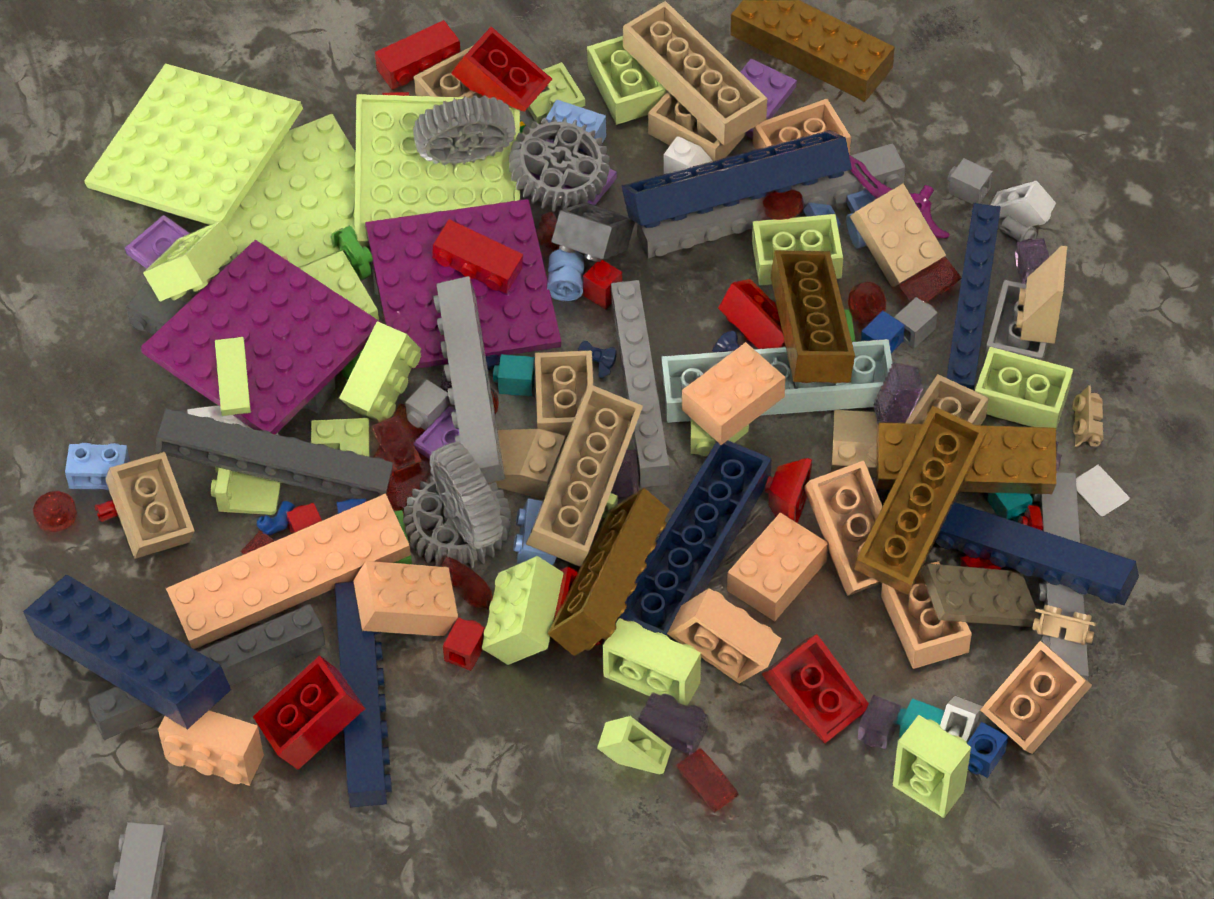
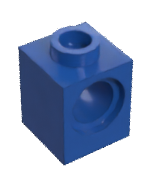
(884, 327)
(989, 740)

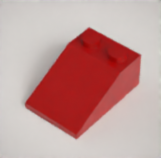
(501, 71)
(816, 688)

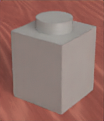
(969, 181)
(919, 321)
(426, 405)

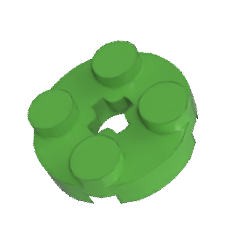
(358, 256)

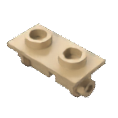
(1086, 408)
(1052, 621)

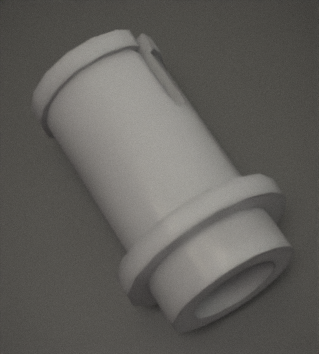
(1017, 230)

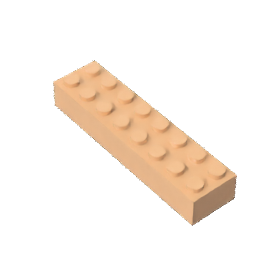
(287, 571)

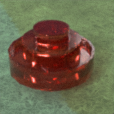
(783, 204)
(546, 231)
(866, 301)
(55, 511)

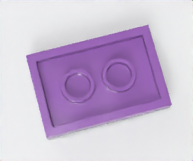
(771, 83)

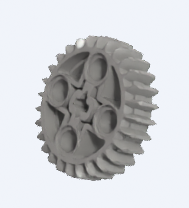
(464, 130)
(559, 163)
(466, 495)
(433, 547)

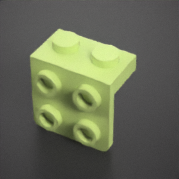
(244, 493)

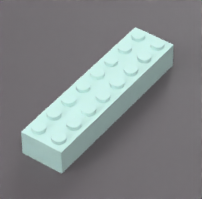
(868, 374)

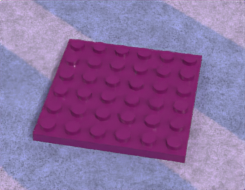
(408, 280)
(291, 327)

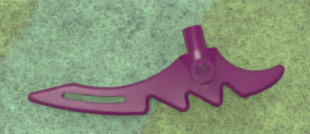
(920, 199)

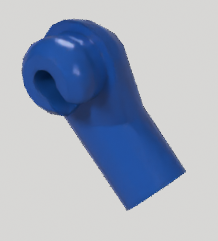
(278, 523)

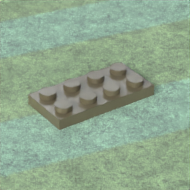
(979, 595)

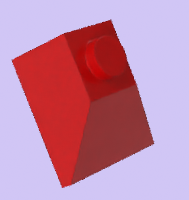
(787, 488)

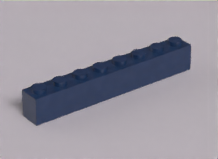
(973, 295)
(1038, 554)
(364, 734)

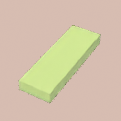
(232, 376)

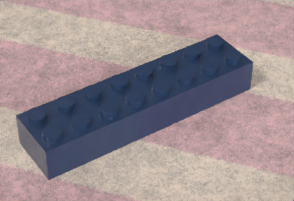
(736, 178)
(698, 535)
(127, 651)

